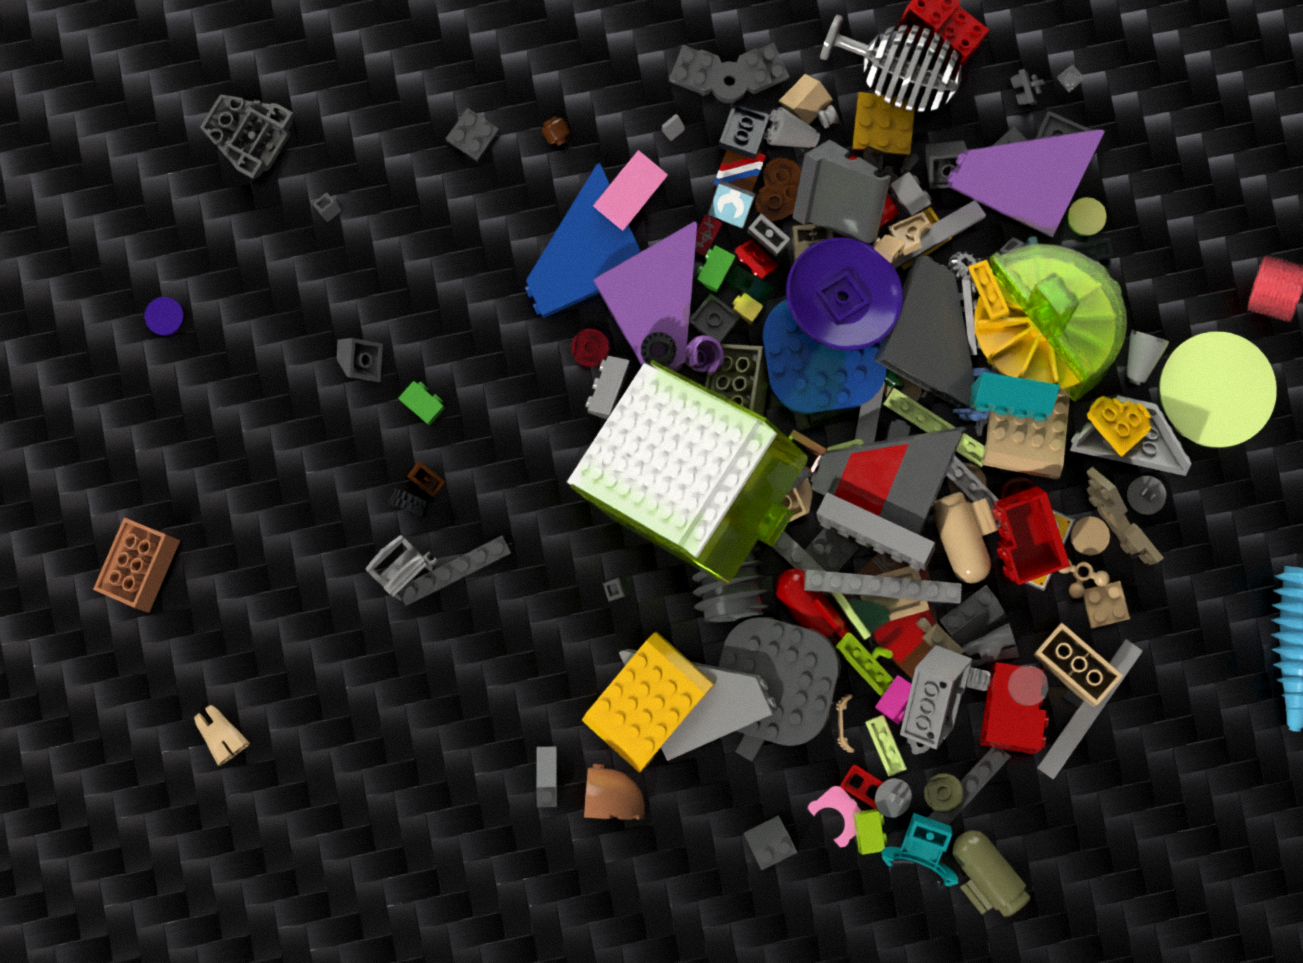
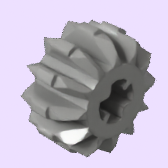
(959, 264)
(978, 679)

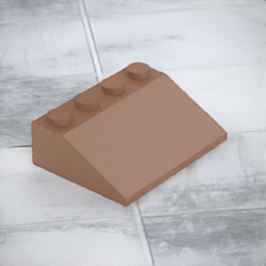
(136, 565)

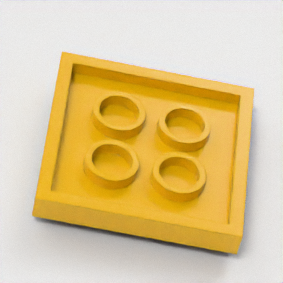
(882, 125)

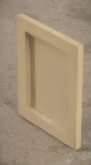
(900, 607)

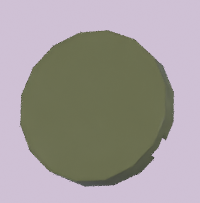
(944, 793)

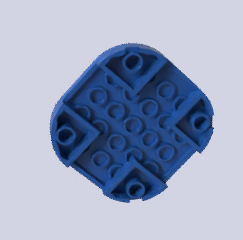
(813, 376)

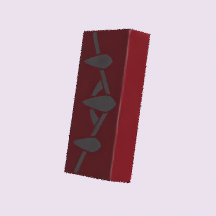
(706, 234)

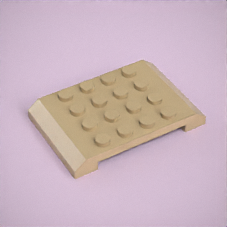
(1026, 443)

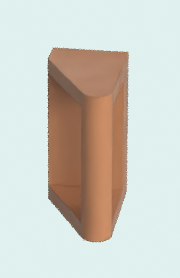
(809, 445)

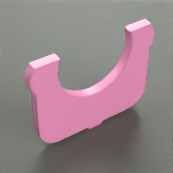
(839, 800)

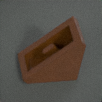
(425, 478)

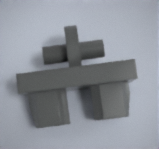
(1028, 96)

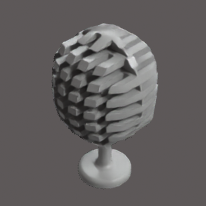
(901, 64)

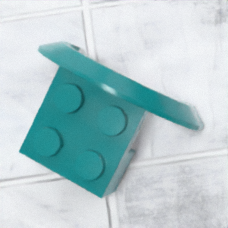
(924, 844)

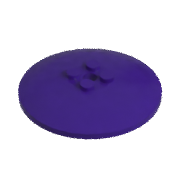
(859, 273)

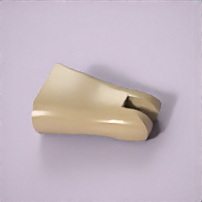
(220, 735)

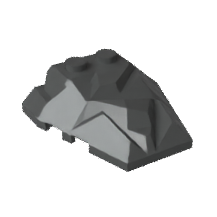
(248, 132)

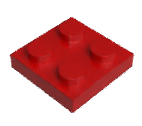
(756, 258)

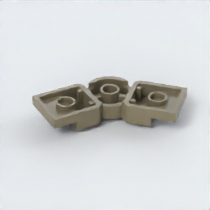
(1112, 511)

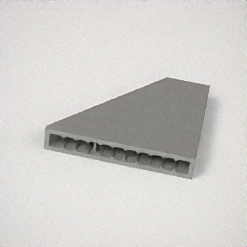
(730, 705)

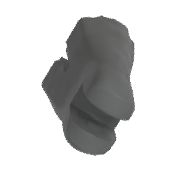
(992, 647)

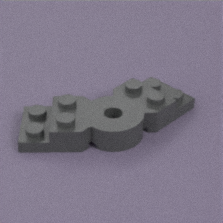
(706, 73)

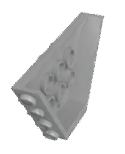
(1155, 450)

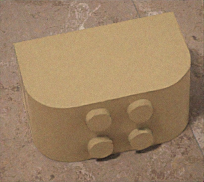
(1077, 665)

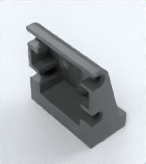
(841, 193)

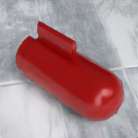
(810, 608)

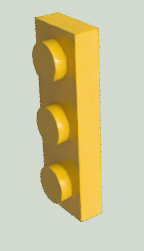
(988, 290)

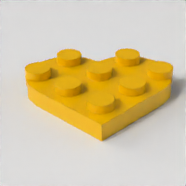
(1120, 422)

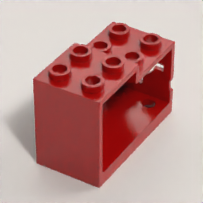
(949, 21)
(1030, 535)
(1007, 722)

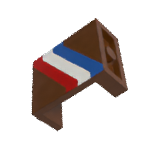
(740, 170)

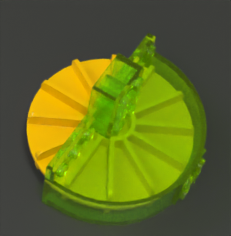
(1061, 318)

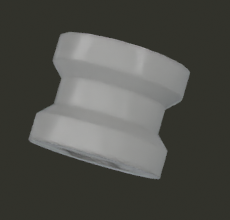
(828, 116)

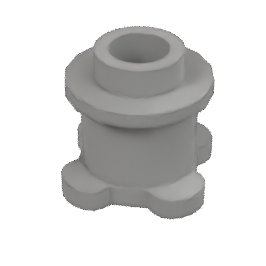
(915, 749)

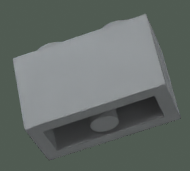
(910, 195)
(768, 235)

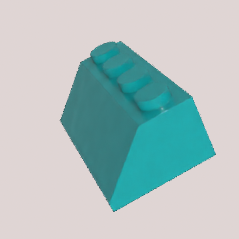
(1013, 396)

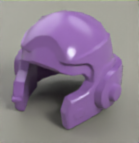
(704, 354)

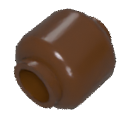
(555, 131)

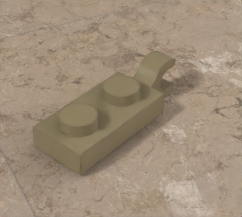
(937, 636)

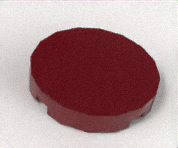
(590, 347)

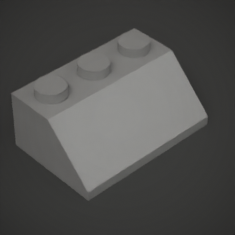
(608, 386)

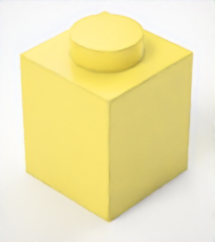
(747, 308)

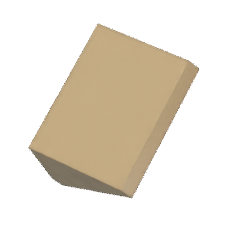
(806, 99)

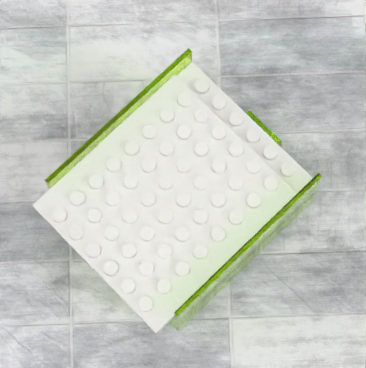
(690, 471)

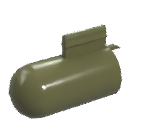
(991, 877)

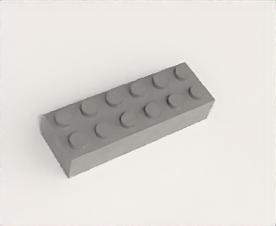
(876, 532)

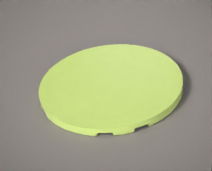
(1217, 389)

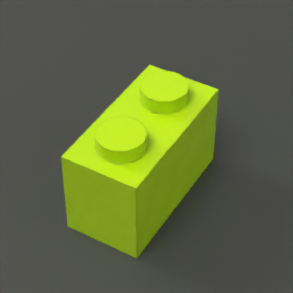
(869, 831)

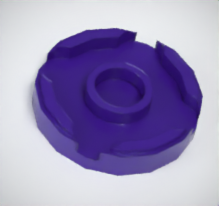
(164, 316)

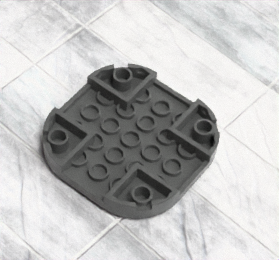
(799, 674)

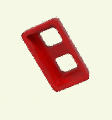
(861, 792)

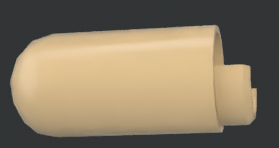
(961, 532)

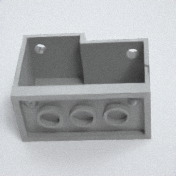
(934, 695)

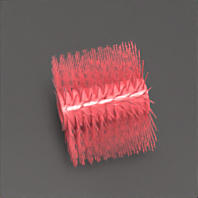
(1281, 289)

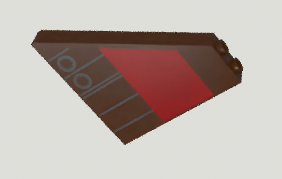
(902, 634)

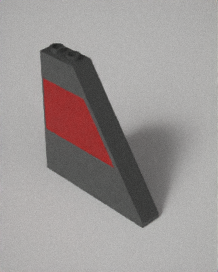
(891, 476)

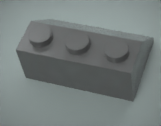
(973, 617)

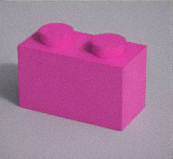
(895, 700)

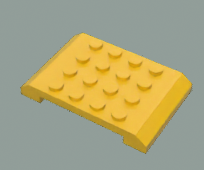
(647, 701)

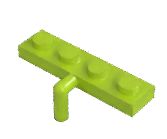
(866, 663)

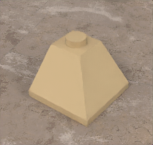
(799, 499)

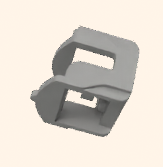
(402, 569)

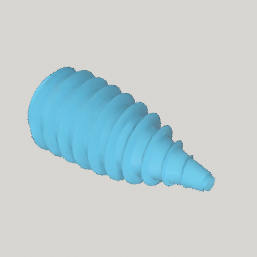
(1291, 643)

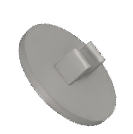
(1146, 495)
(893, 797)

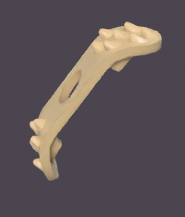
(841, 706)

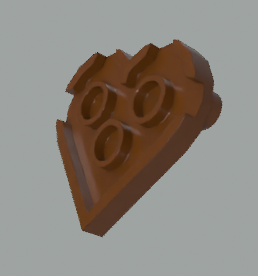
(780, 189)

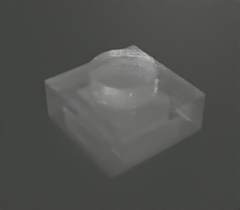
(1070, 78)

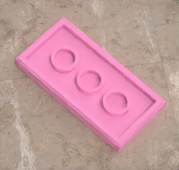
(630, 190)

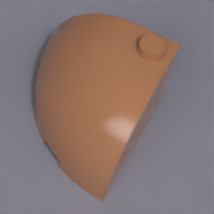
(612, 795)

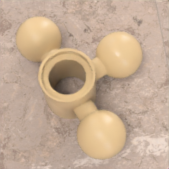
(1077, 590)

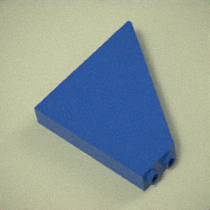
(579, 252)

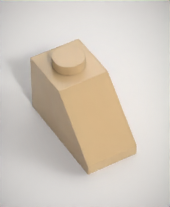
(890, 248)

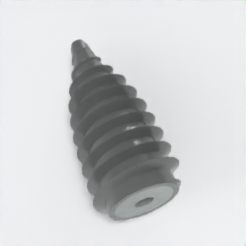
(735, 600)

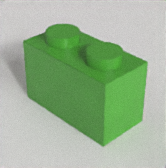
(715, 268)
(421, 402)

